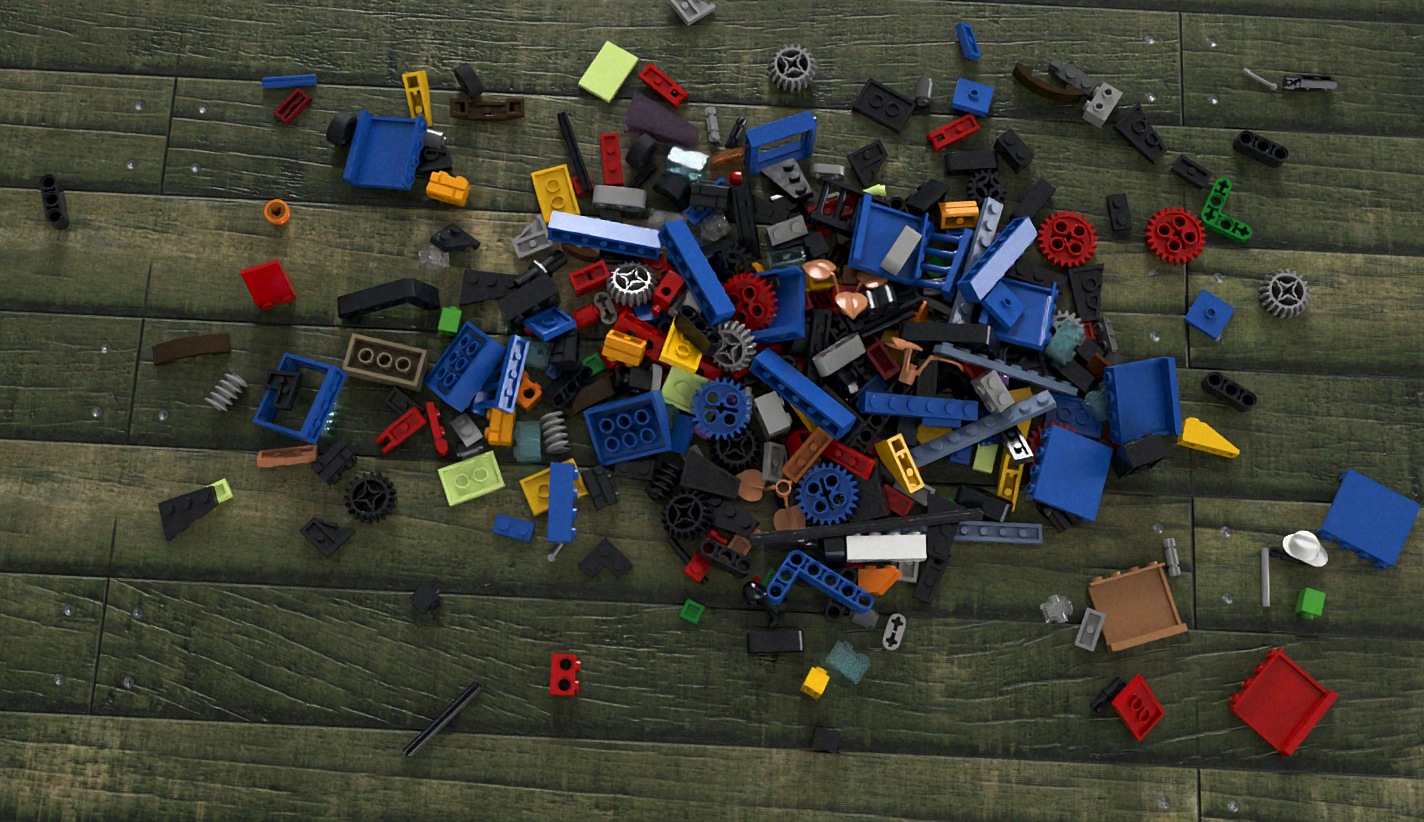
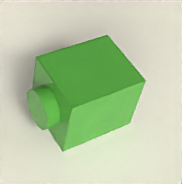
(450, 321)
(1310, 603)

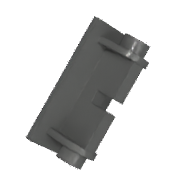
(1103, 330)

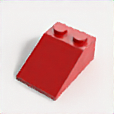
(269, 284)

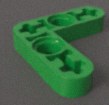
(1217, 217)

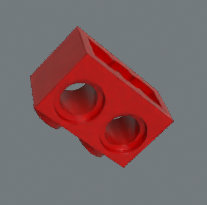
(589, 278)
(559, 675)

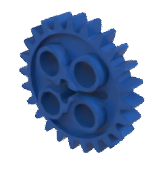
(722, 390)
(811, 501)

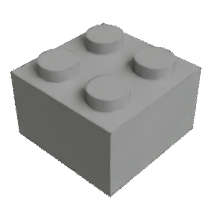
(771, 416)

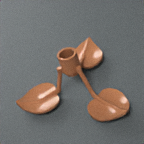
(848, 303)
(909, 370)
(751, 490)

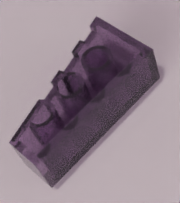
(662, 125)

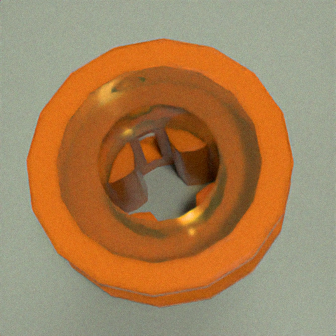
(276, 207)

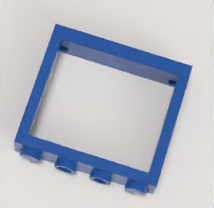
(775, 131)
(322, 404)

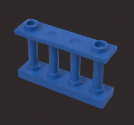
(952, 272)
(509, 381)

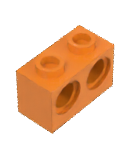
(526, 386)

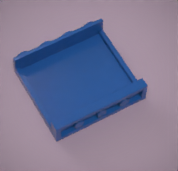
(385, 151)
(875, 234)
(790, 314)
(1035, 321)
(1142, 399)
(1069, 472)
(1369, 519)

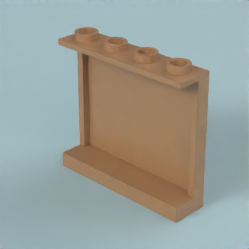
(1136, 607)

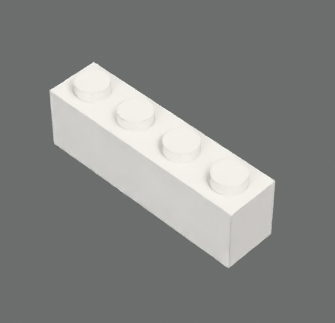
(885, 547)

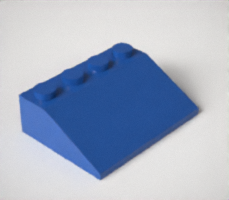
(464, 366)
(629, 427)

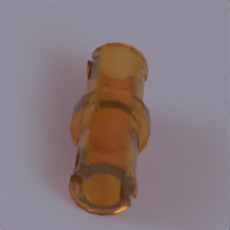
(728, 155)

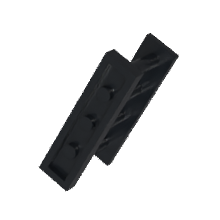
(834, 222)

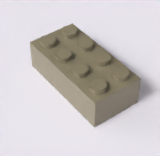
(386, 362)

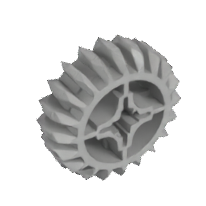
(793, 76)
(631, 283)
(1296, 302)
(736, 335)

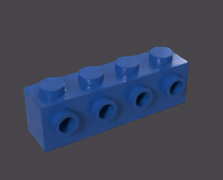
(561, 503)

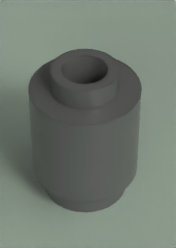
(924, 91)
(435, 139)
(867, 620)

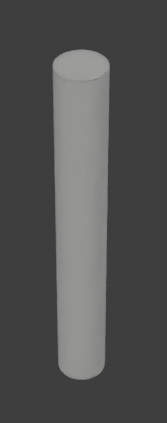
(1265, 584)

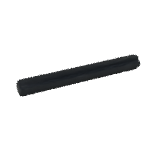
(574, 152)
(441, 720)

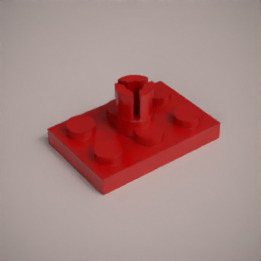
(1138, 707)

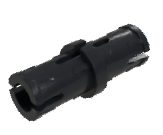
(1108, 694)

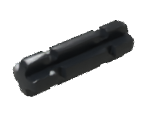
(736, 133)
(643, 175)
(1283, 555)

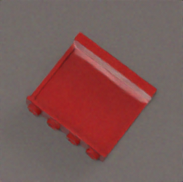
(1281, 702)

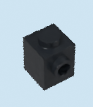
(637, 381)
(426, 597)

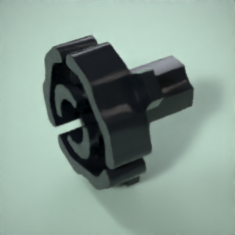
(846, 385)

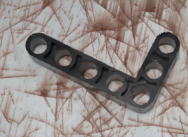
(388, 295)
(971, 336)

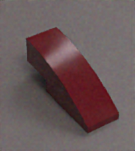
(880, 357)

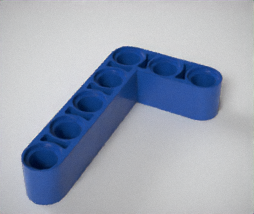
(818, 581)

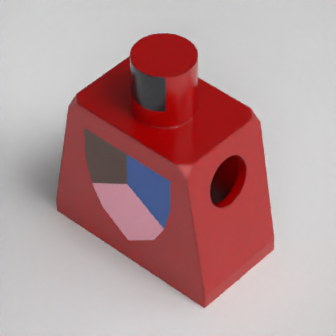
(667, 293)

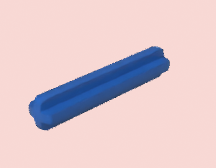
(289, 81)

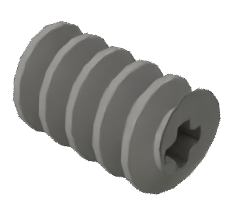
(226, 391)
(553, 434)

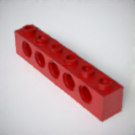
(647, 332)

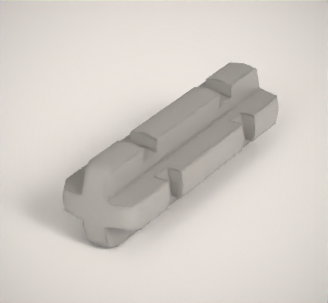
(712, 124)
(1171, 557)

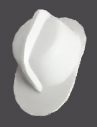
(1305, 547)

